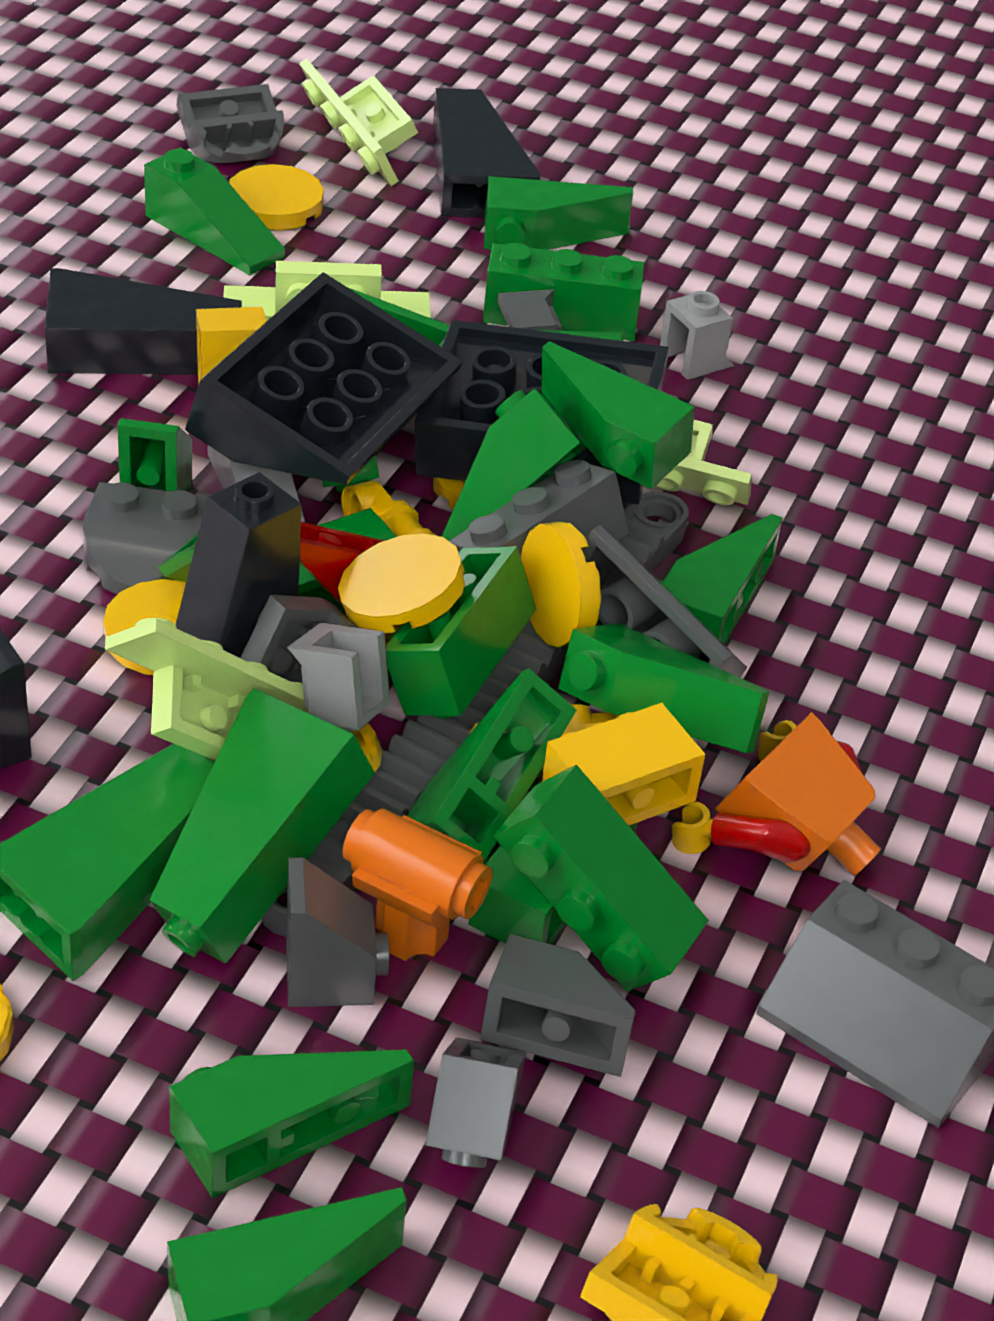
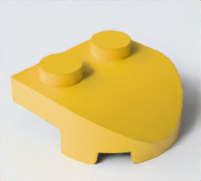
(681, 1271)

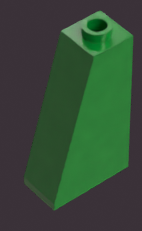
(265, 801)
(95, 862)

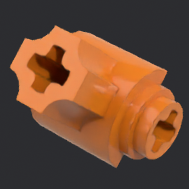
(415, 877)

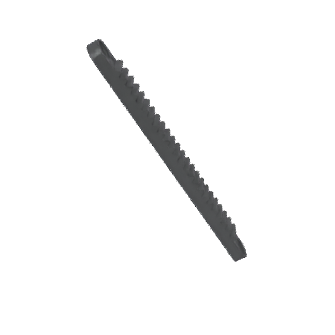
(431, 741)

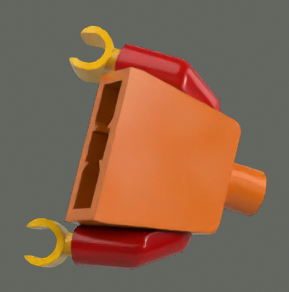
(790, 803)

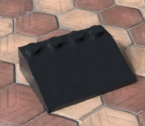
(494, 368)
(319, 386)

